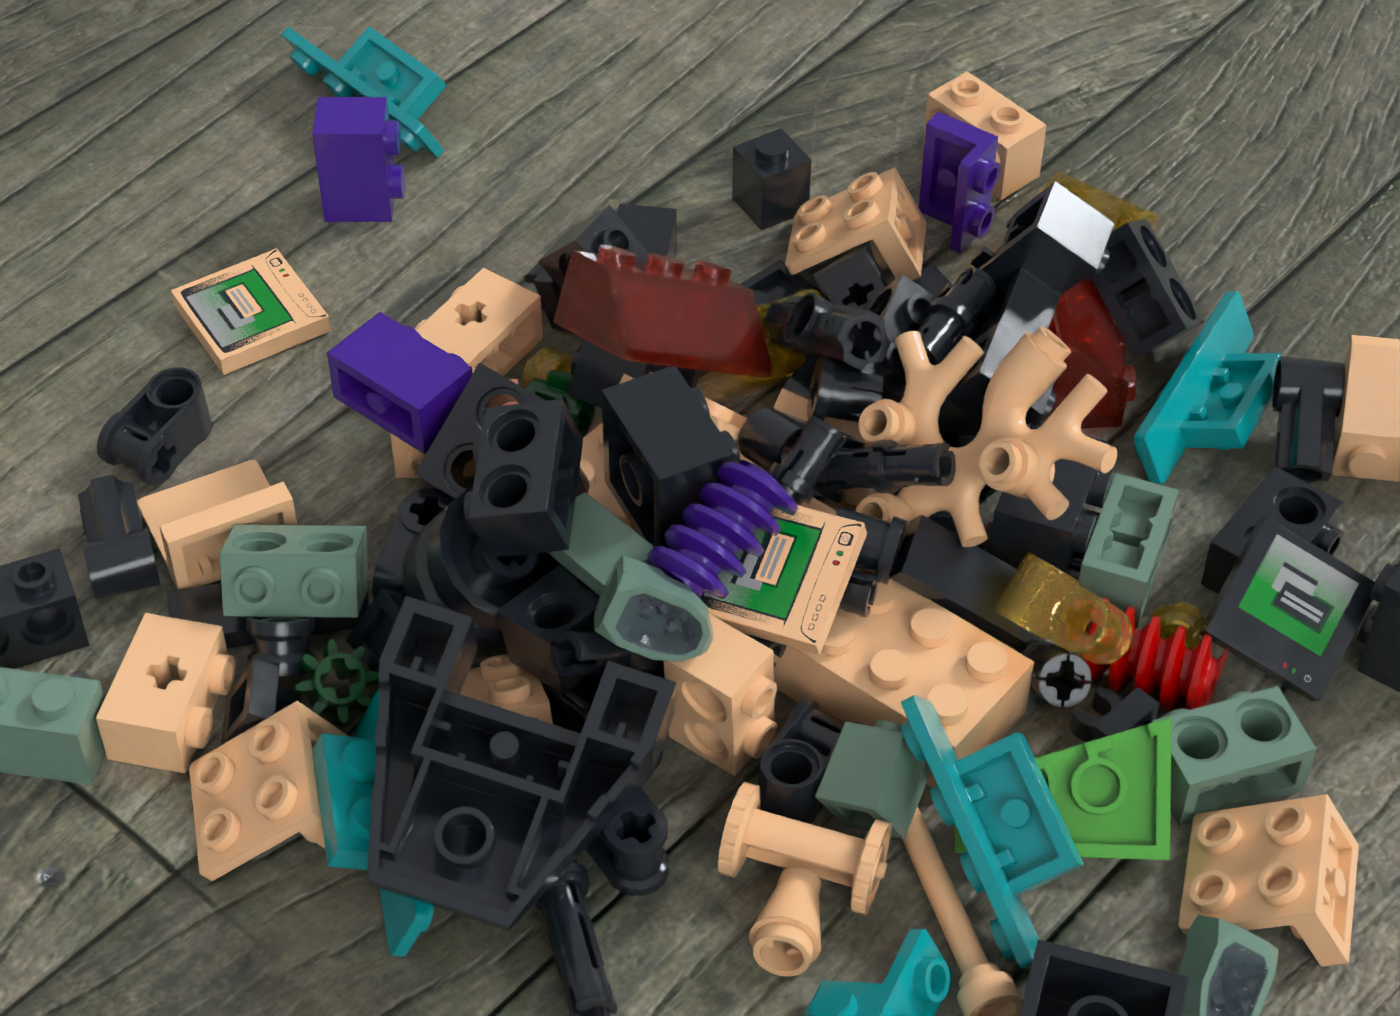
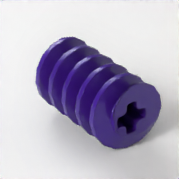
(722, 528)

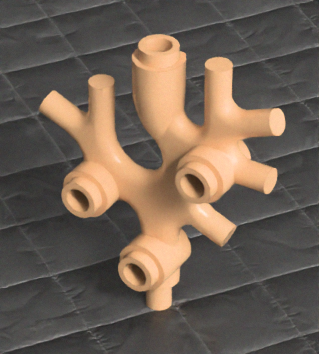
(1004, 450)

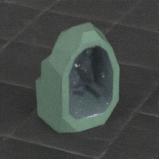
(652, 613)
(1226, 969)

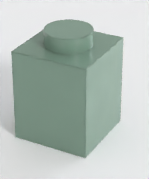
(873, 778)

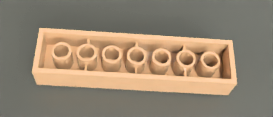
(892, 654)

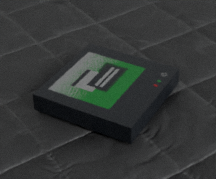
(1289, 609)

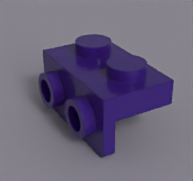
(959, 178)

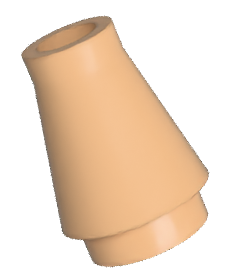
(788, 928)

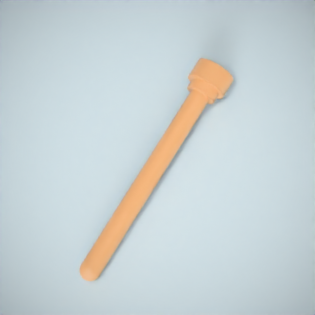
(983, 985)

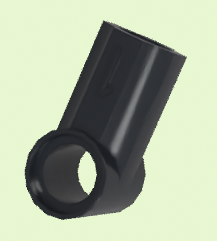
(1307, 402)
(117, 546)

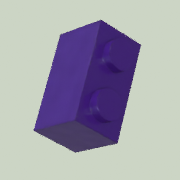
(356, 159)
(397, 379)

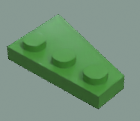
(1113, 793)

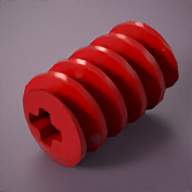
(1164, 665)

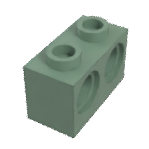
(1129, 542)
(294, 571)
(1236, 753)

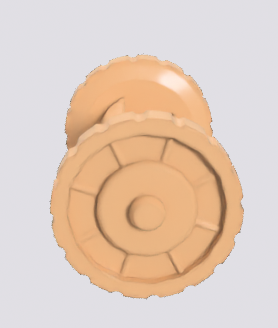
(795, 843)

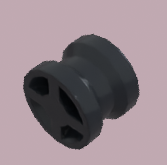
(280, 641)

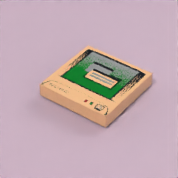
(250, 311)
(795, 582)

